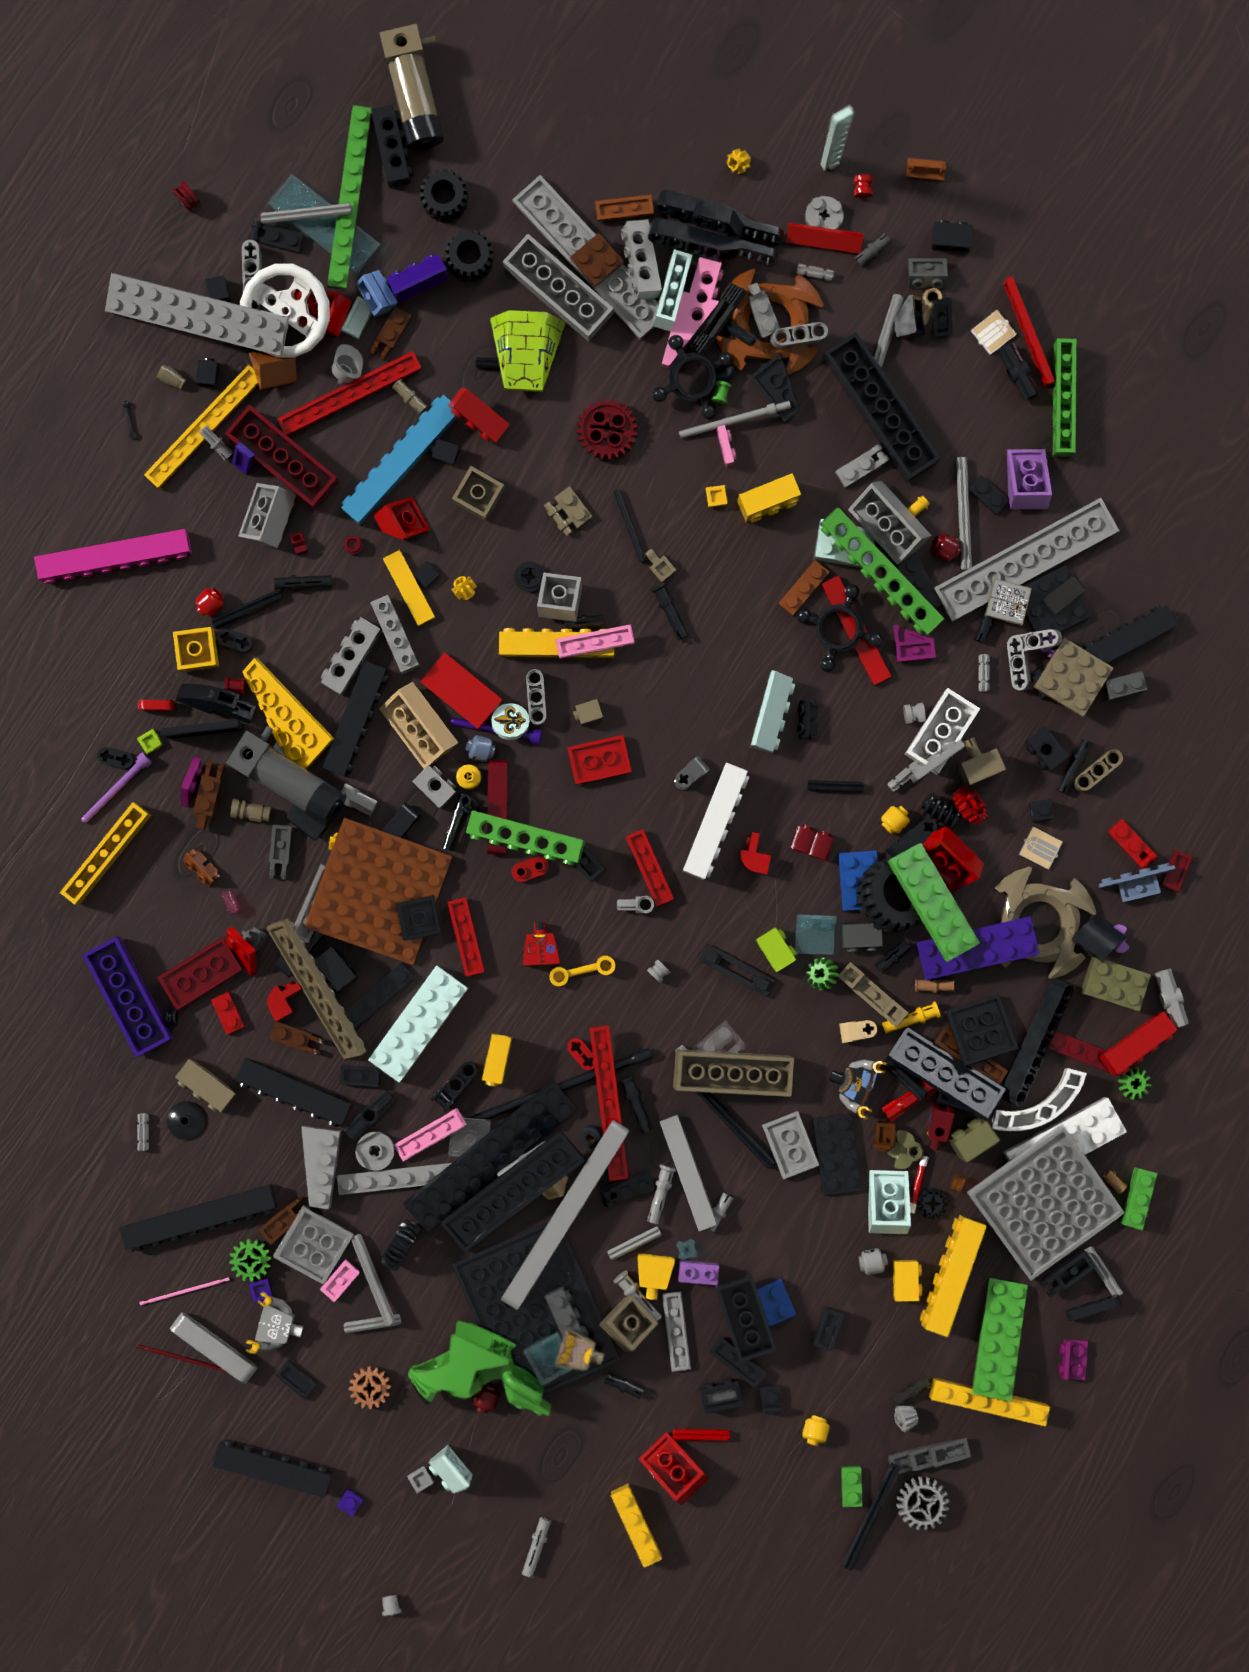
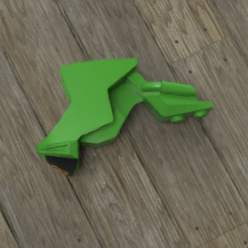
(474, 1360)

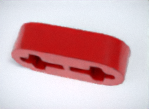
(156, 705)
(578, 1057)

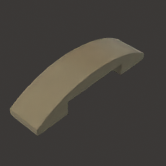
(873, 995)

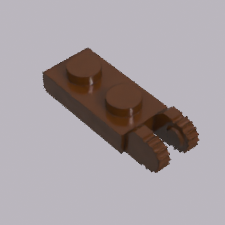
(391, 332)
(294, 1037)
(280, 1222)

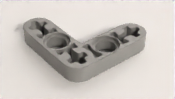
(1024, 647)

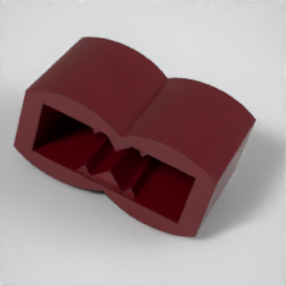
(812, 843)

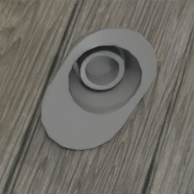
(347, 364)

